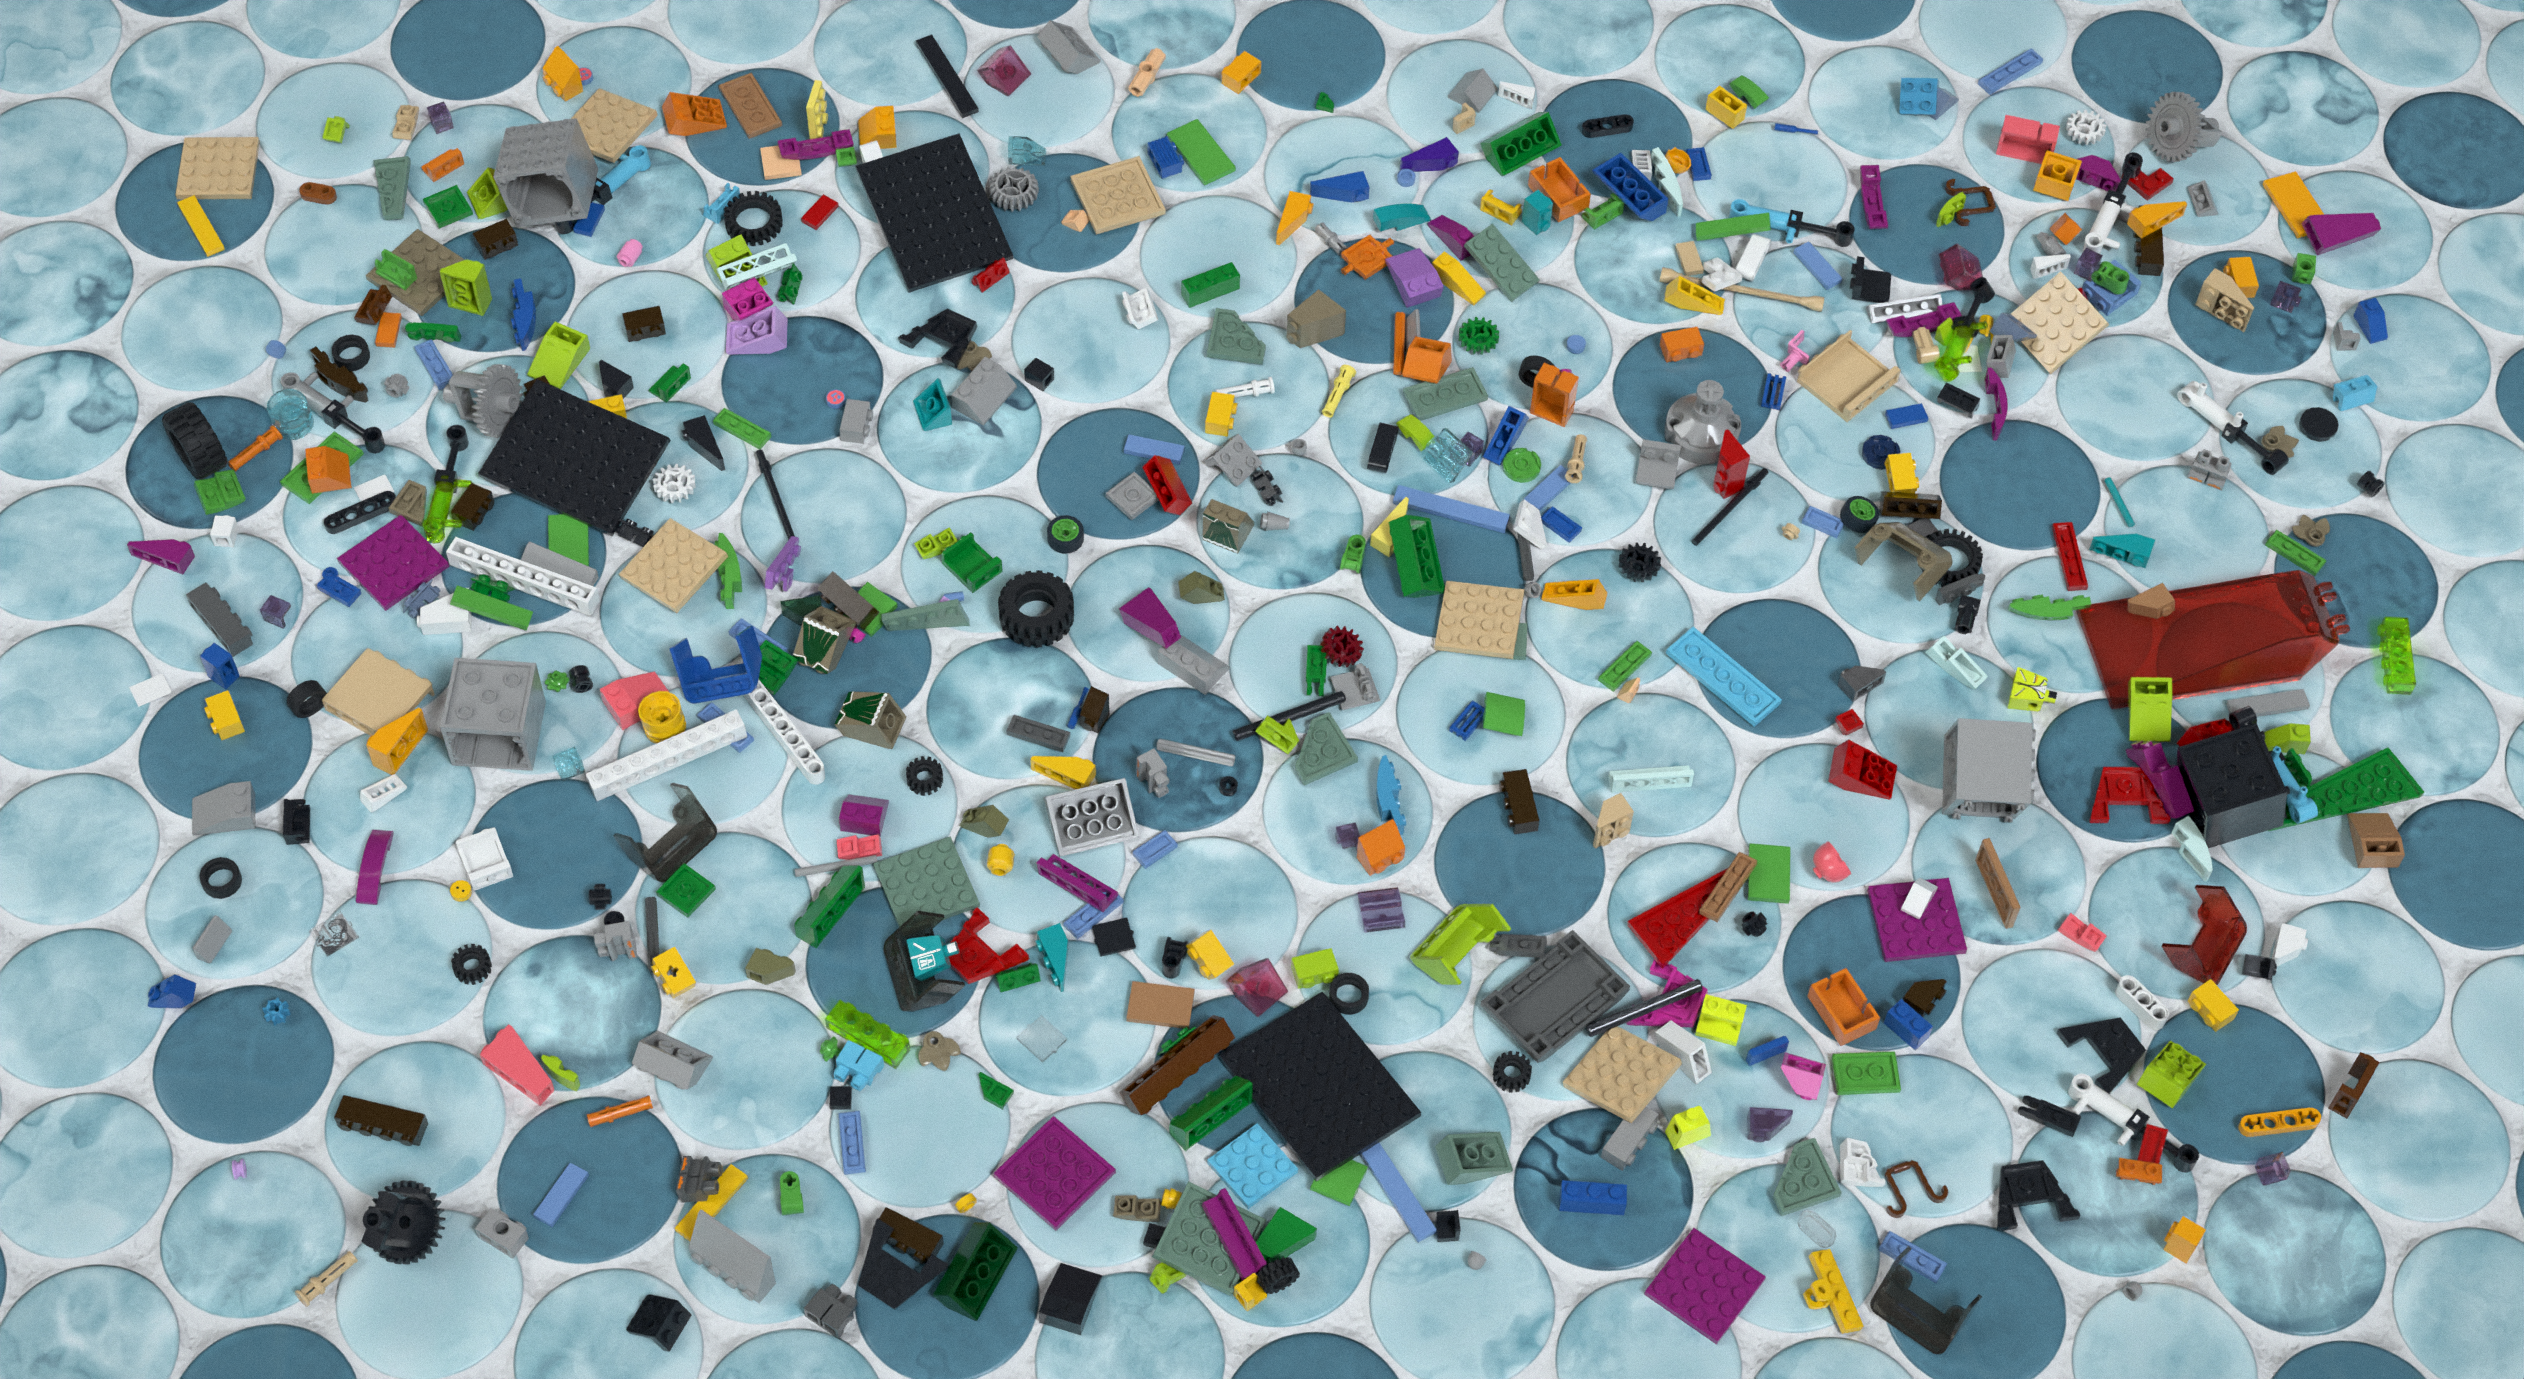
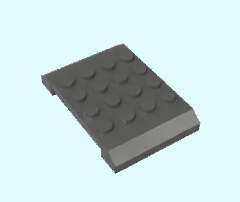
(1556, 997)

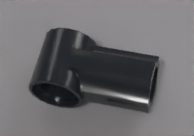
(1967, 609)

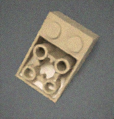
(2225, 300)

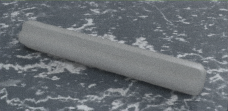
(1196, 752)

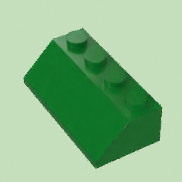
(1521, 143)
(1416, 556)
(830, 905)
(1211, 1112)

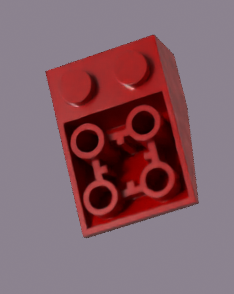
(2205, 731)
(1862, 771)

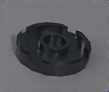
(2318, 424)

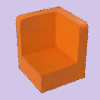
(2065, 228)

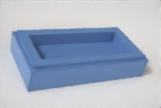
(1823, 522)
(1155, 849)

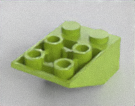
(730, 252)
(559, 354)
(2150, 709)
(2171, 1073)

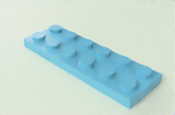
(1723, 676)

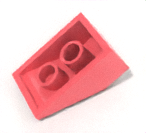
(625, 695)

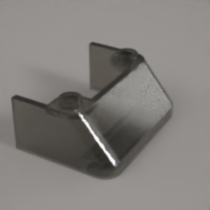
(679, 845)
(910, 991)
(1913, 1314)

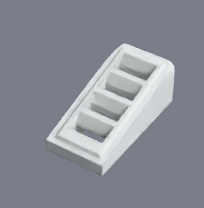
(1517, 93)
(1646, 168)
(2047, 265)
(369, 795)

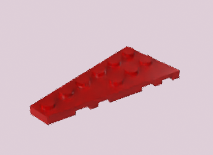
(1673, 922)

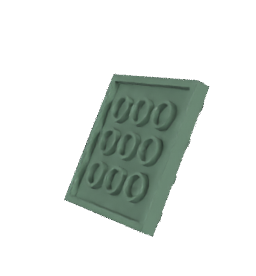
(926, 881)
(1193, 1244)

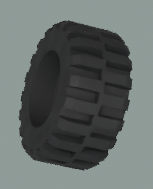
(194, 440)
(1036, 587)

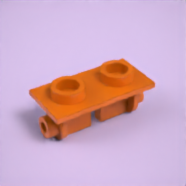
(2139, 1170)

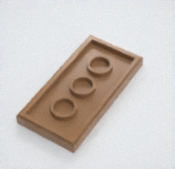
(750, 105)
(1997, 883)

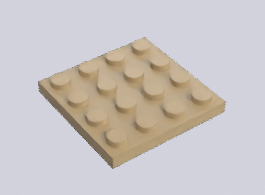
(612, 123)
(218, 167)
(1117, 195)
(2061, 321)
(673, 565)
(1479, 619)
(1622, 1073)

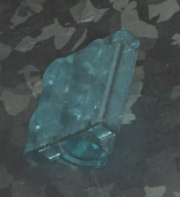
(1447, 454)

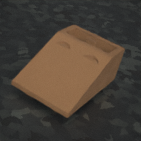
(2375, 840)

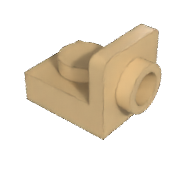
(1464, 120)

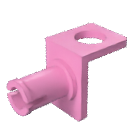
(1796, 354)

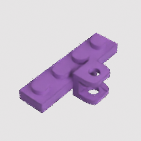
(779, 569)

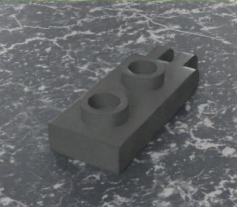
(1961, 587)
(1519, 945)

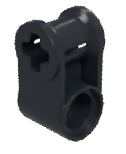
(1174, 954)

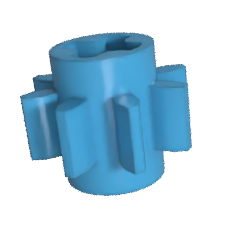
(272, 1007)

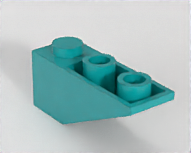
(2125, 547)
(1054, 947)

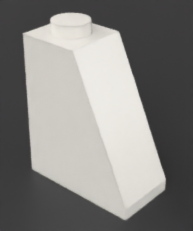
(444, 618)
(1686, 1047)

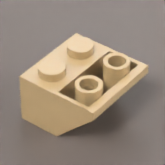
(1613, 820)

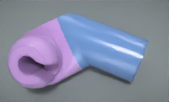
(951, 596)

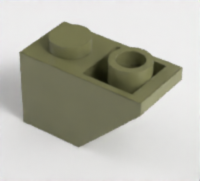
(1200, 589)
(984, 821)
(768, 967)

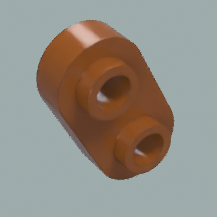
(318, 193)

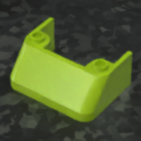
(1455, 938)

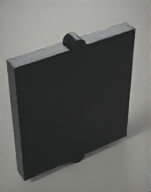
(1113, 937)

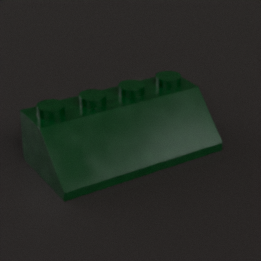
(975, 1270)

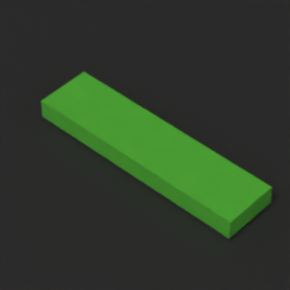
(1733, 226)
(491, 607)

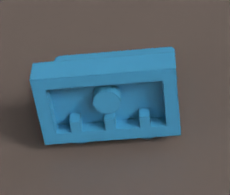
(1918, 96)

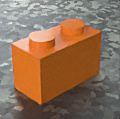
(1681, 344)

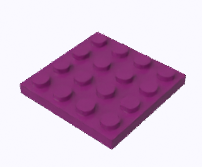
(393, 562)
(1910, 938)
(1054, 1173)
(1705, 1285)

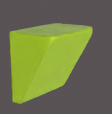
(1944, 332)

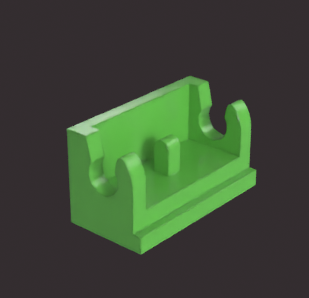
(1604, 212)
(395, 270)

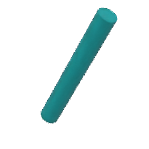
(2119, 502)

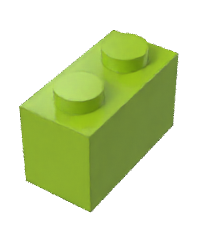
(1314, 968)

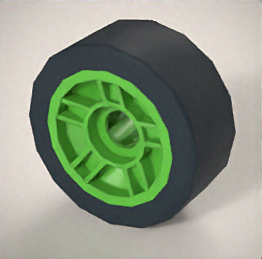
(1859, 514)
(1074, 534)

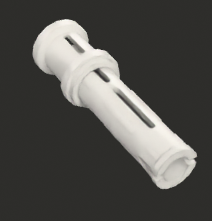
(1254, 385)

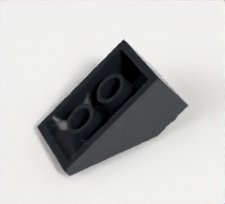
(1069, 1298)

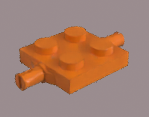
(1366, 256)

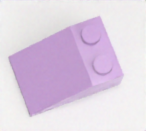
(758, 333)

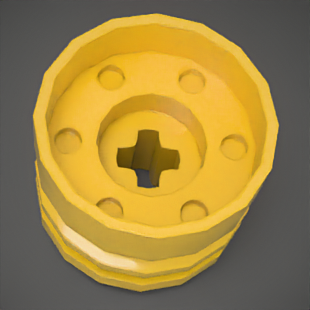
(661, 716)

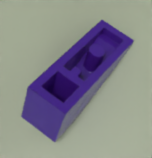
(1432, 157)

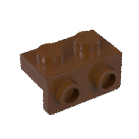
(373, 306)

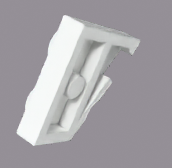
(1529, 524)

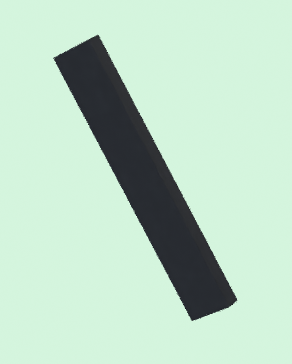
(947, 76)

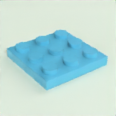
(1252, 1166)

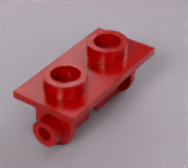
(991, 275)

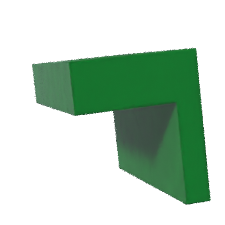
(671, 382)

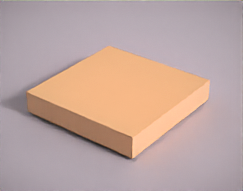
(778, 167)

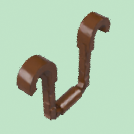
(1966, 212)
(1903, 1167)

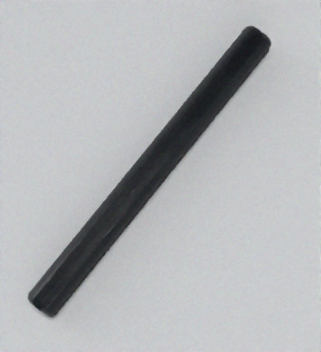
(1293, 714)
(1644, 1008)

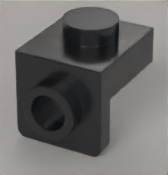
(2259, 966)

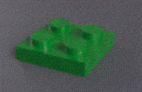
(447, 206)
(686, 890)

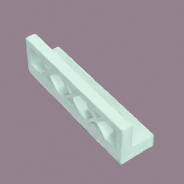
(760, 270)
(1651, 778)

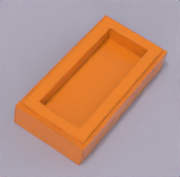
(388, 330)

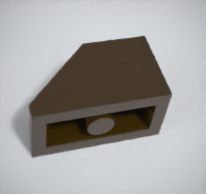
(1095, 710)

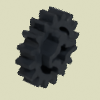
(1639, 562)

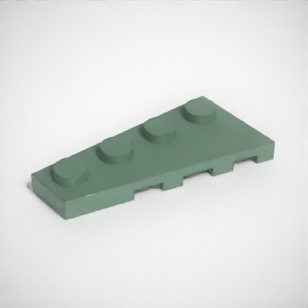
(393, 185)
(934, 615)

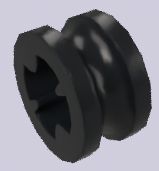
(1223, 783)

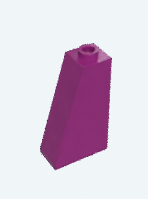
(2339, 230)
(1150, 618)

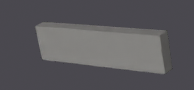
(2272, 703)

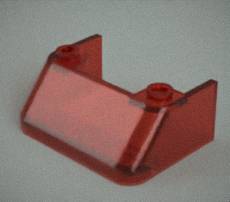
(2217, 940)

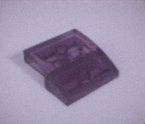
(1381, 910)

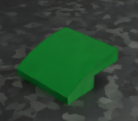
(775, 666)

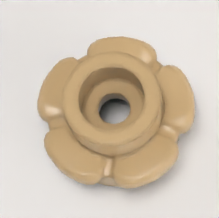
(1790, 531)

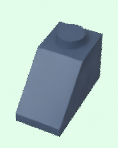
(2009, 325)

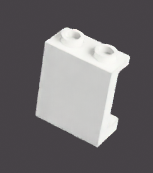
(484, 858)

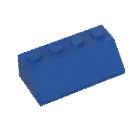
(1632, 187)

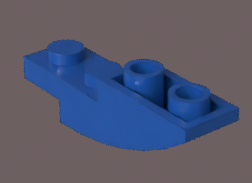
(524, 315)

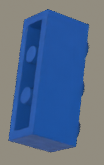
(1593, 1197)

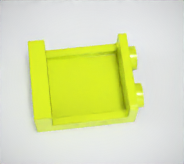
(1720, 1020)

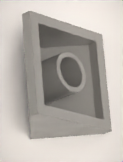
(1474, 89)

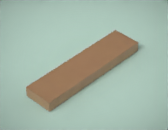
(1728, 887)

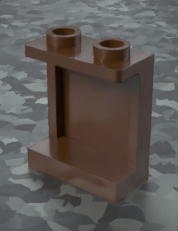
(2346, 1097)

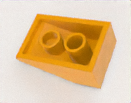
(396, 741)

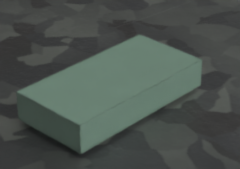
(1521, 643)

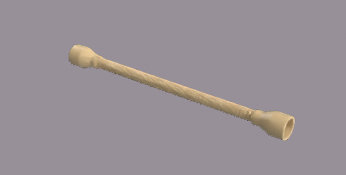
(1813, 302)

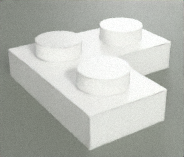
(1720, 275)

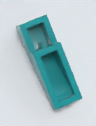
(1400, 216)

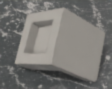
(2345, 339)

